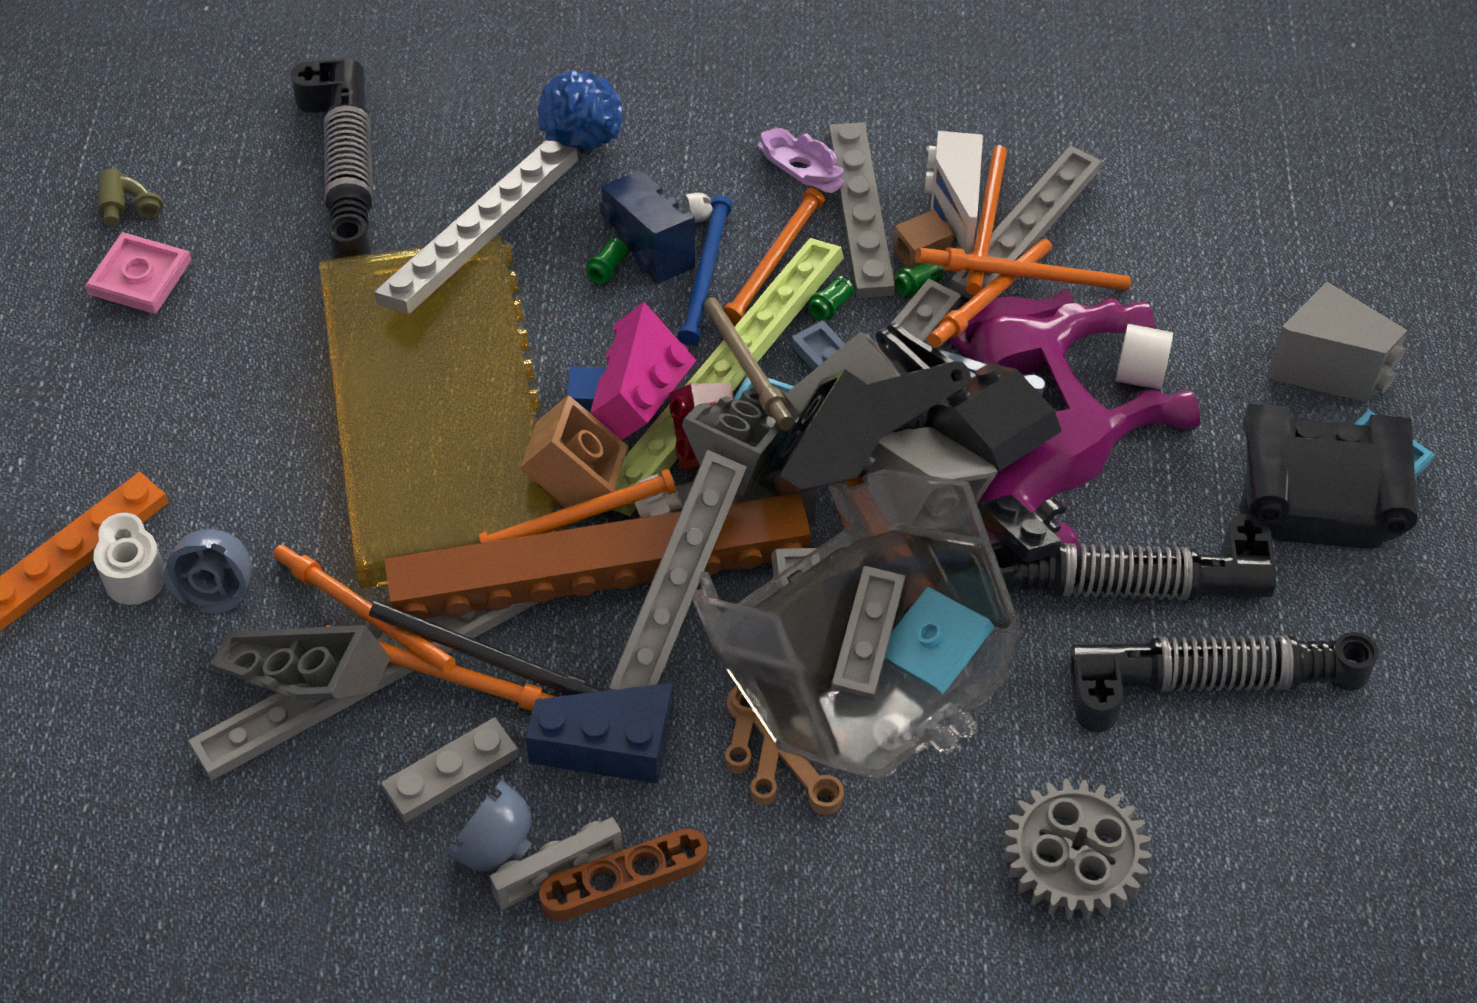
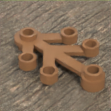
(803, 770)

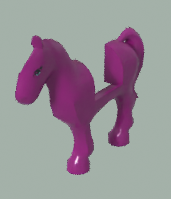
(1022, 335)

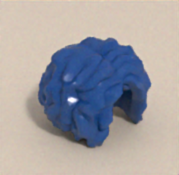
(580, 110)

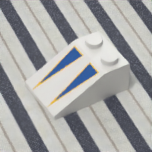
(956, 183)

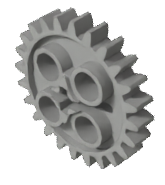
(1062, 880)

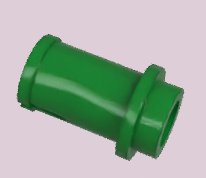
(602, 267)
(911, 280)
(824, 303)

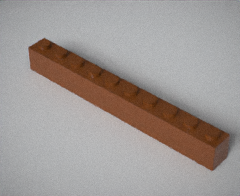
(582, 559)

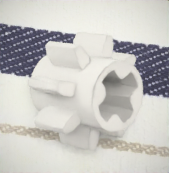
(659, 503)

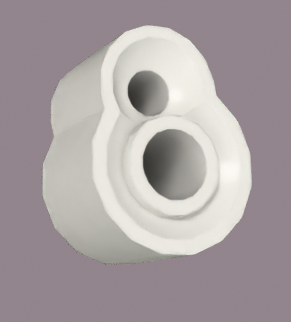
(1144, 357)
(128, 560)

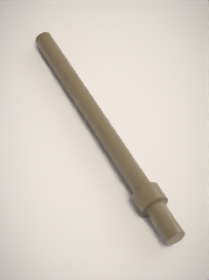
(770, 398)

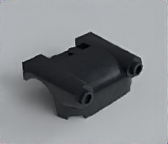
(1329, 478)

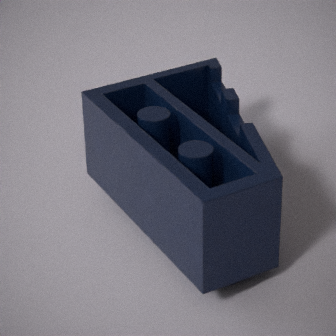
(650, 226)
(604, 731)

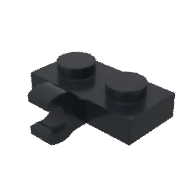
(1024, 532)

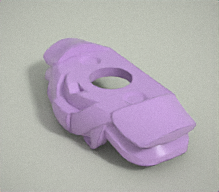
(783, 148)

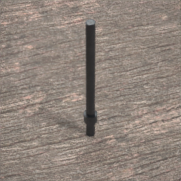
(566, 685)

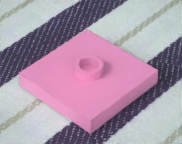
(138, 273)

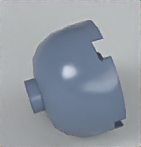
(209, 570)
(495, 832)

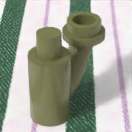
(111, 197)

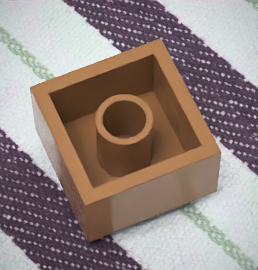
(573, 454)

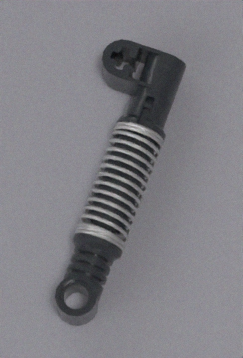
(340, 90)
(1177, 573)
(1212, 664)

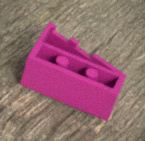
(639, 372)

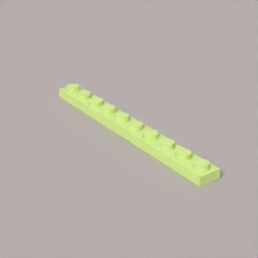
(759, 331)

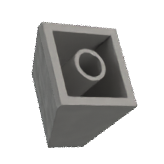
(1338, 347)
(857, 356)
(932, 454)

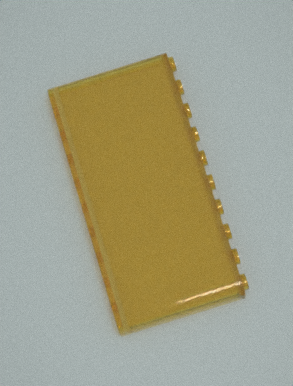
(431, 407)

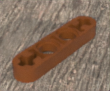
(620, 866)

